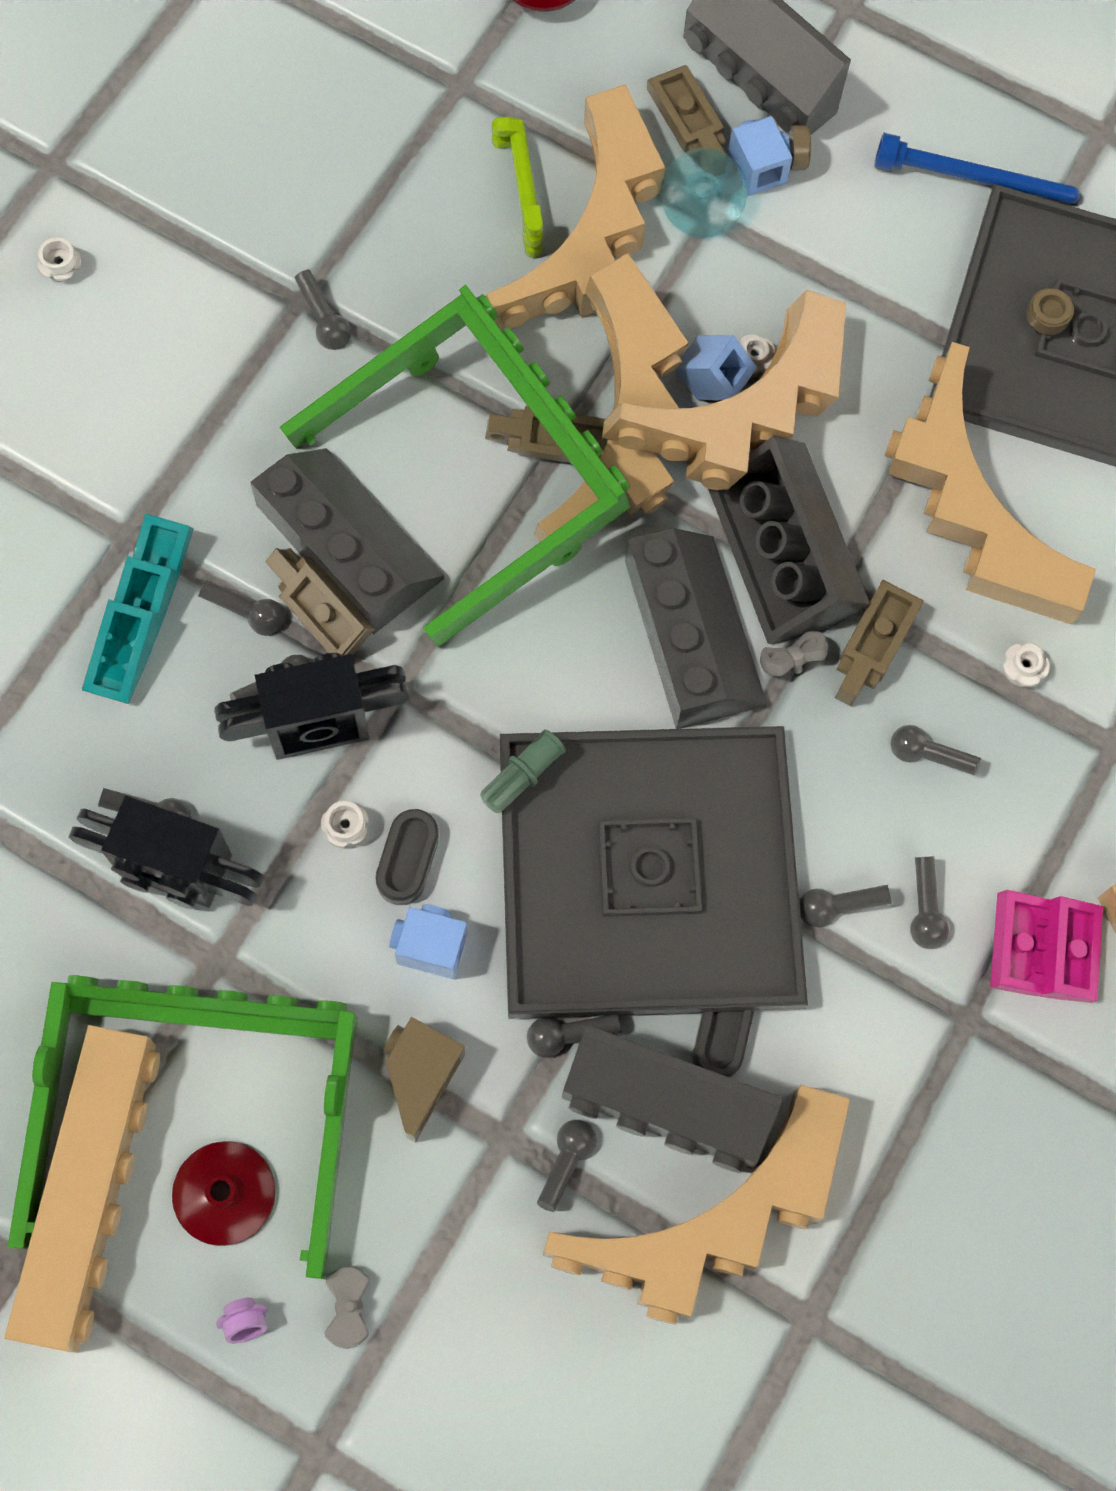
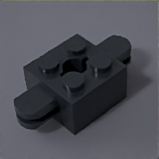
(312, 704)
(167, 853)

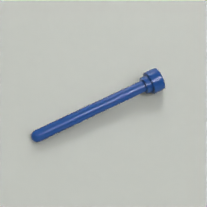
(895, 153)

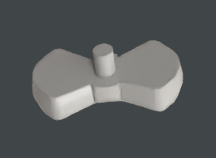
(810, 647)
(348, 1326)

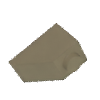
(420, 1070)

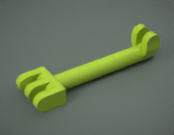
(511, 133)

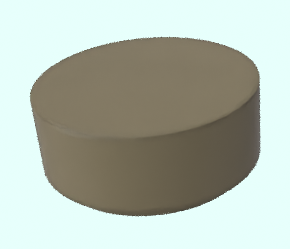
(800, 146)
(1050, 311)

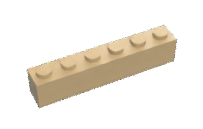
(82, 1191)

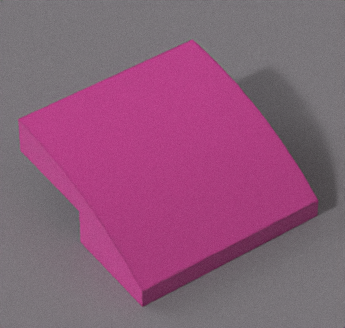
(1047, 947)

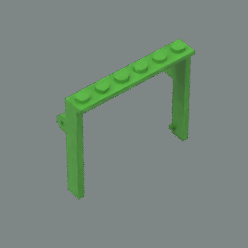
(418, 355)
(184, 1007)

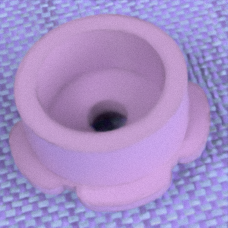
(243, 1320)

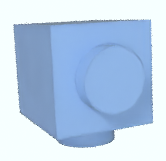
(761, 154)
(715, 367)
(429, 940)

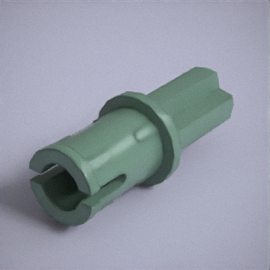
(522, 771)

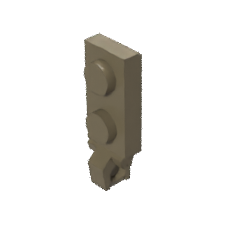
(687, 110)
(529, 438)
(319, 603)
(876, 639)

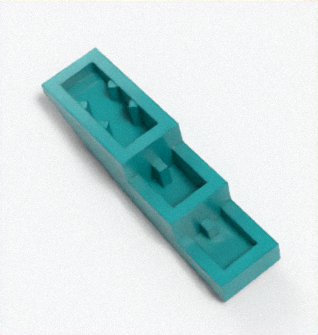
(138, 609)

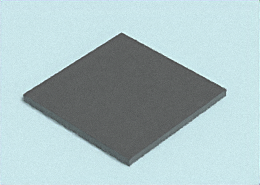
(1028, 382)
(653, 876)

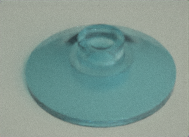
(701, 215)

